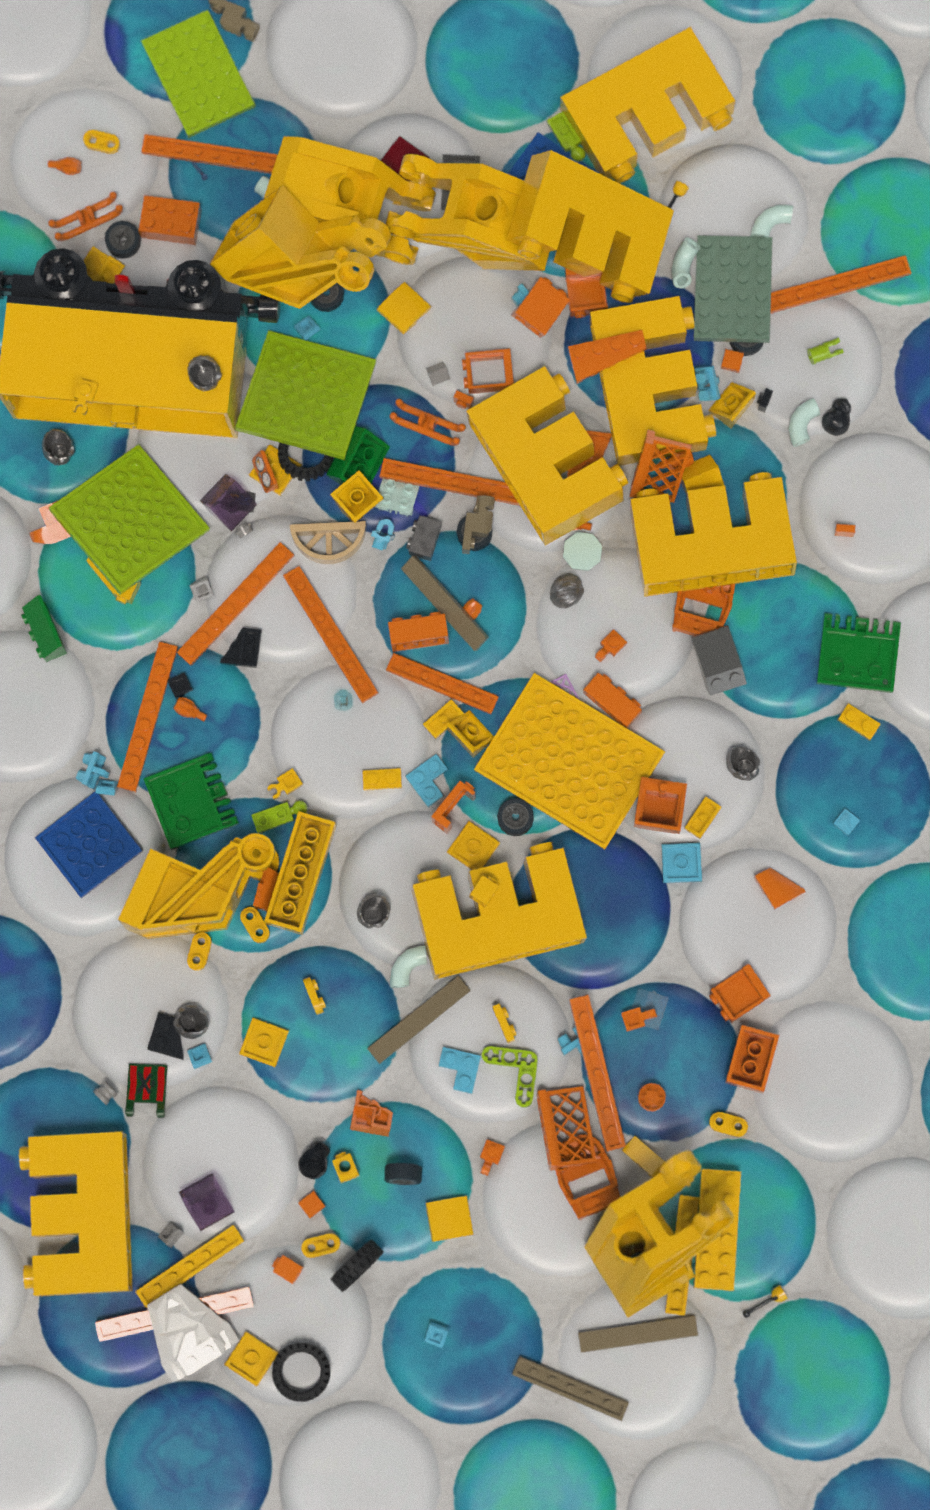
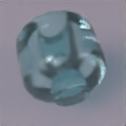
(343, 700)

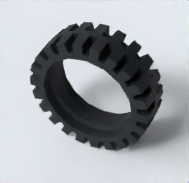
(302, 473)
(356, 1265)
(324, 1370)

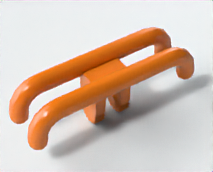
(86, 218)
(427, 423)

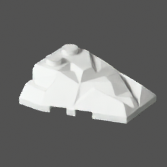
(187, 1332)

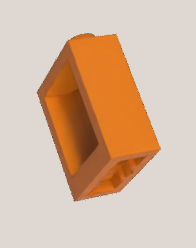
(504, 354)

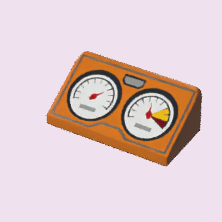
(264, 472)

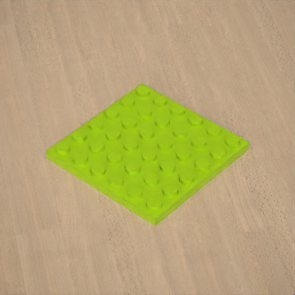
(306, 395)
(129, 519)

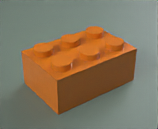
(170, 220)
(418, 632)
(752, 1059)

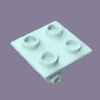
(397, 497)

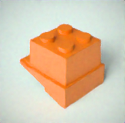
(660, 805)

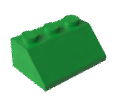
(363, 455)
(43, 629)

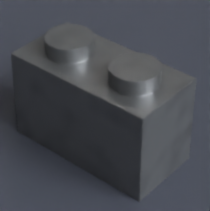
(424, 538)

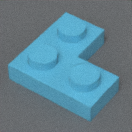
(423, 777)
(465, 1065)

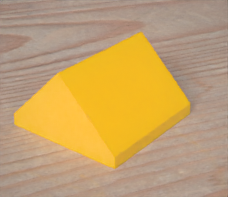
(732, 404)
(702, 474)
(356, 497)
(470, 733)

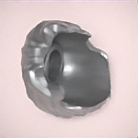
(204, 373)
(57, 447)
(566, 591)
(743, 763)
(373, 911)
(190, 1022)

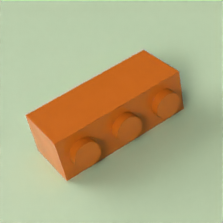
(612, 700)

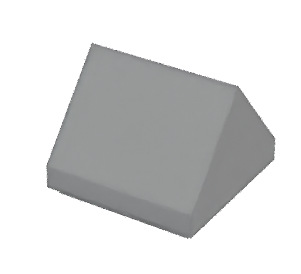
(438, 373)
(170, 1235)

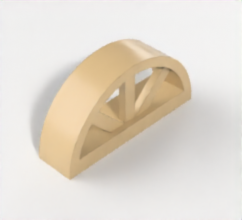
(329, 529)

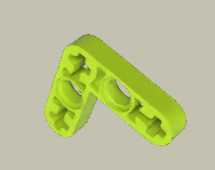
(523, 1069)

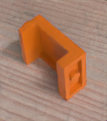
(585, 293)
(541, 307)
(449, 803)
(739, 994)

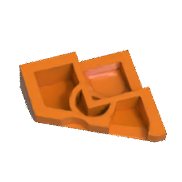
(777, 887)
(265, 889)
(370, 1116)

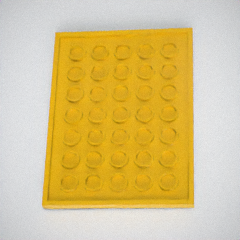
(569, 761)

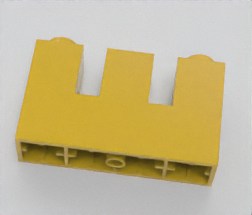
(642, 94)
(590, 224)
(640, 382)
(534, 462)
(714, 550)
(502, 928)
(95, 1213)

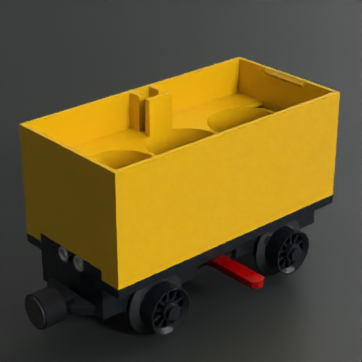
(126, 342)

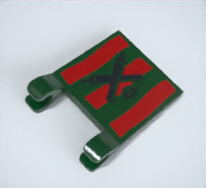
(146, 1085)

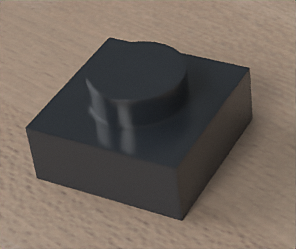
(764, 399)
(180, 685)

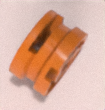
(651, 1097)

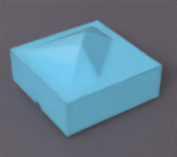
(306, 328)
(106, 787)
(846, 822)
(199, 1056)
(436, 1334)

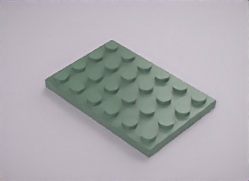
(733, 289)

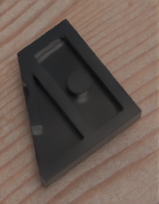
(244, 649)
(165, 1038)

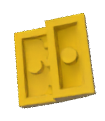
(102, 267)
(403, 308)
(449, 1218)

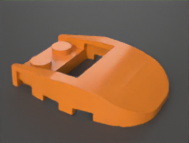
(715, 596)
(594, 1201)

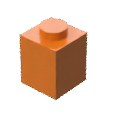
(287, 1269)

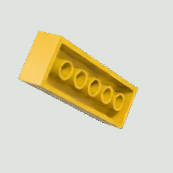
(300, 873)
(717, 1261)

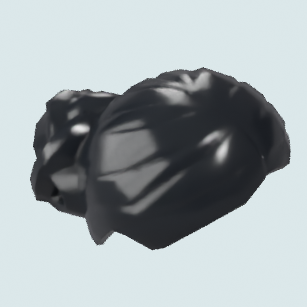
(837, 419)
(314, 1160)

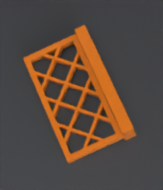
(645, 461)
(549, 1131)

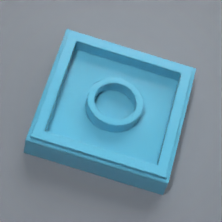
(681, 863)

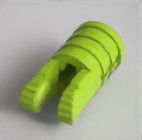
(822, 352)

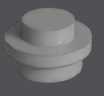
(243, 530)

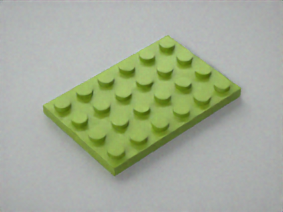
(198, 73)

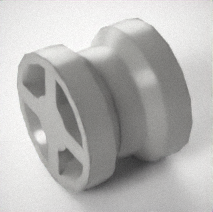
(105, 1093)

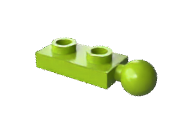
(566, 136)
(277, 816)

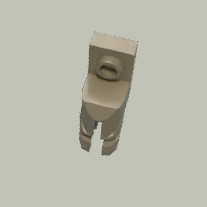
(234, 19)
(478, 523)

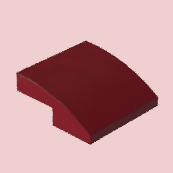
(394, 155)

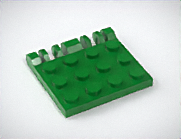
(857, 656)
(187, 803)

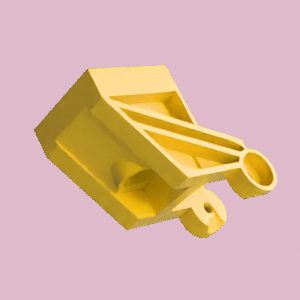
(346, 184)
(475, 215)
(295, 257)
(183, 900)
(637, 1225)

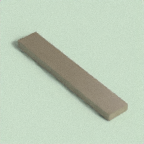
(445, 603)
(418, 1020)
(638, 1334)
(570, 1388)

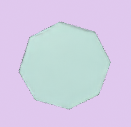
(582, 551)

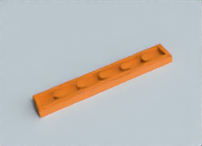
(442, 683)

